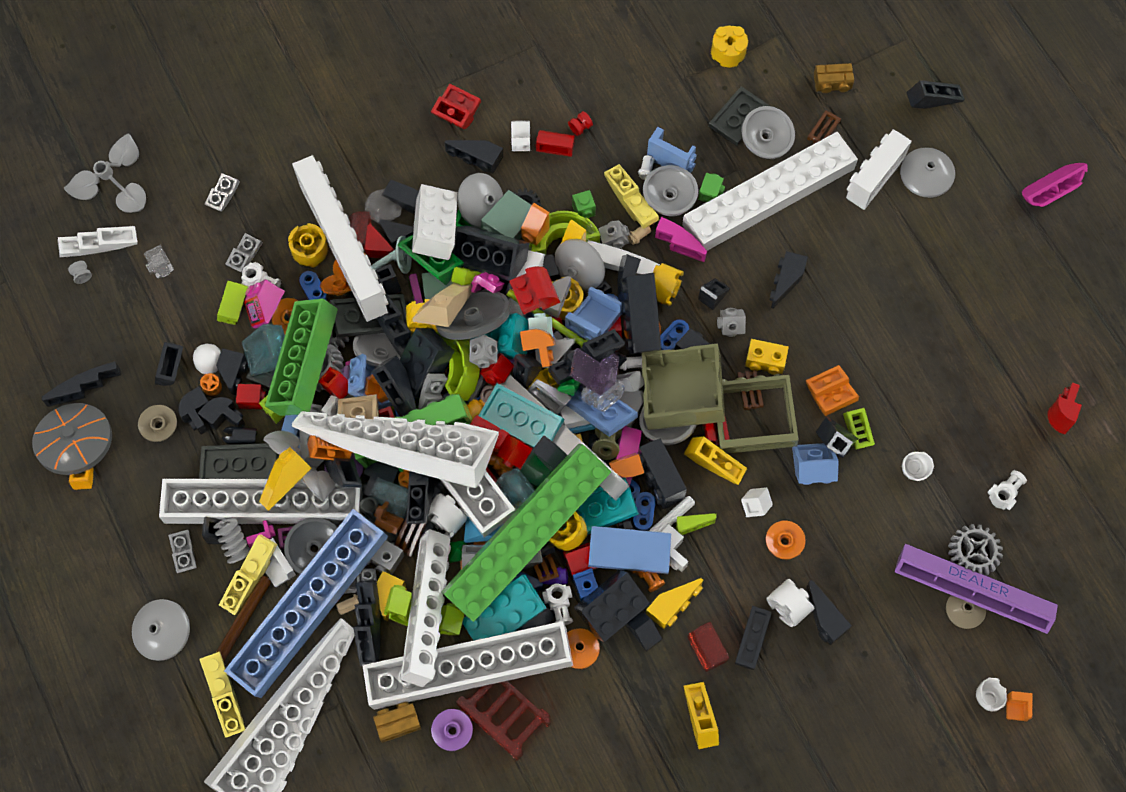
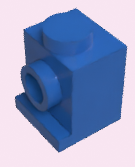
(582, 578)

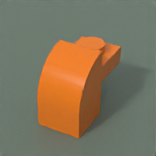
(539, 339)

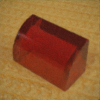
(359, 222)
(708, 647)

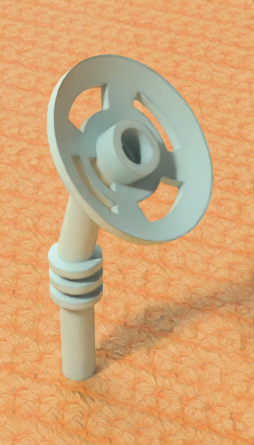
(402, 258)

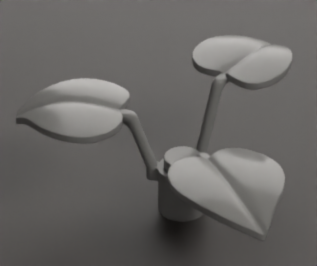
(84, 183)
(318, 482)

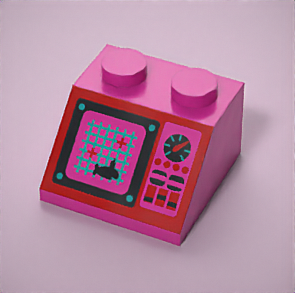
(262, 302)

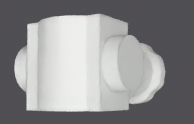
(256, 268)
(1008, 490)
(560, 604)

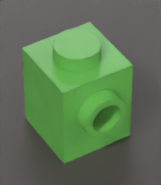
(711, 187)
(584, 204)

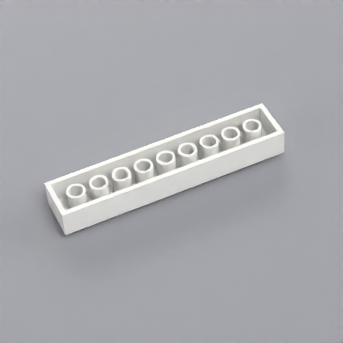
(770, 191)
(341, 238)
(193, 499)
(473, 665)

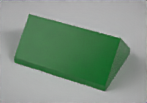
(438, 267)

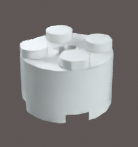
(446, 515)
(790, 603)

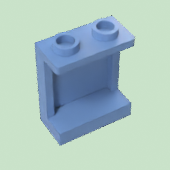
(668, 154)
(594, 315)
(357, 378)

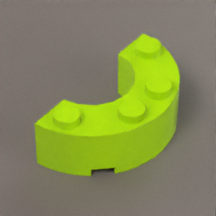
(557, 226)
(462, 373)
(399, 606)

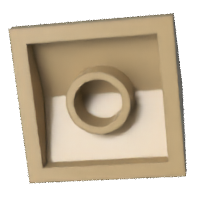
(362, 406)

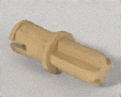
(347, 605)

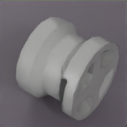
(80, 272)

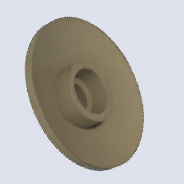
(151, 417)
(964, 618)

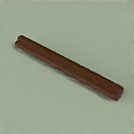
(244, 616)

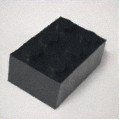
(425, 355)
(661, 474)
(611, 605)

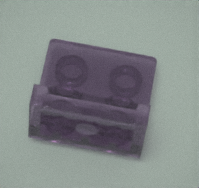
(592, 374)

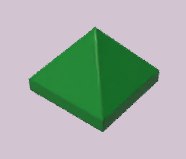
(569, 387)
(456, 551)

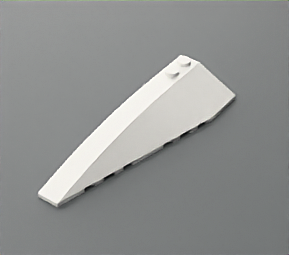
(440, 450)
(277, 733)

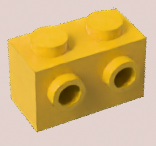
(766, 357)

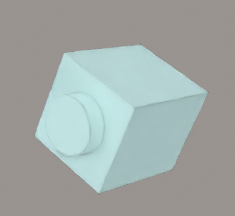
(542, 322)

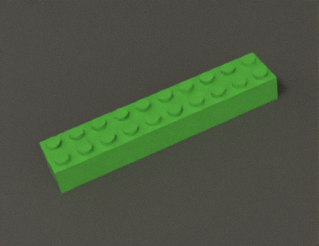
(526, 532)

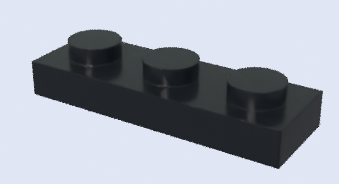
(753, 637)

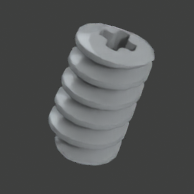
(233, 539)

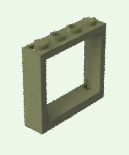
(762, 442)

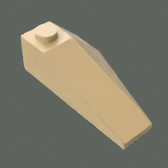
(444, 305)

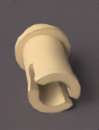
(636, 235)

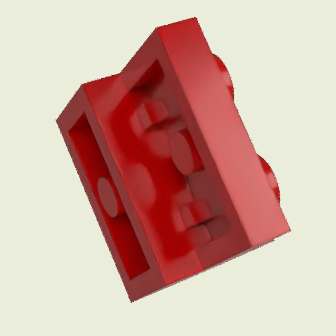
(456, 106)
(534, 290)
(1065, 411)

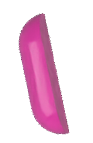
(1055, 184)

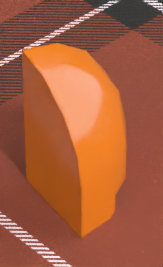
(627, 465)

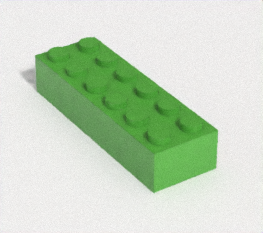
(301, 357)
(450, 410)

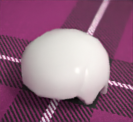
(206, 358)
(917, 466)
(991, 694)

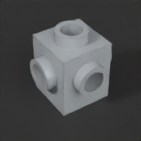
(614, 234)
(731, 322)
(483, 351)

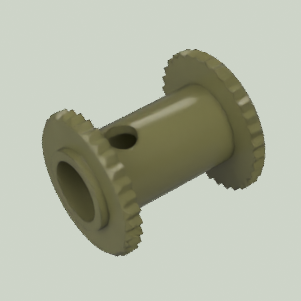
(606, 443)

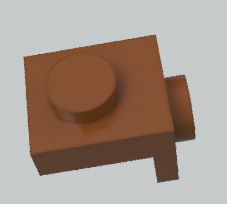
(386, 520)

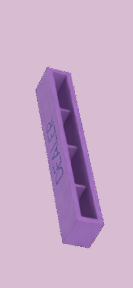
(976, 588)

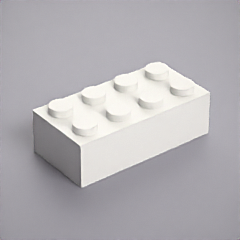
(877, 169)
(435, 222)
(483, 505)

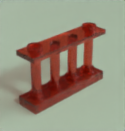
(499, 733)

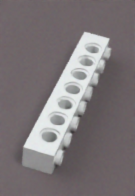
(426, 609)

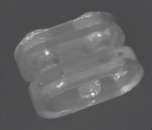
(606, 400)

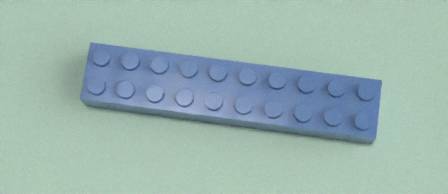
(306, 604)

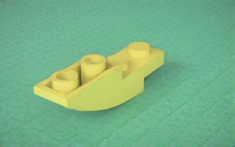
(630, 197)
(249, 574)
(223, 694)

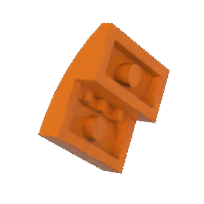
(832, 390)

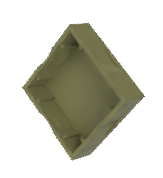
(683, 387)

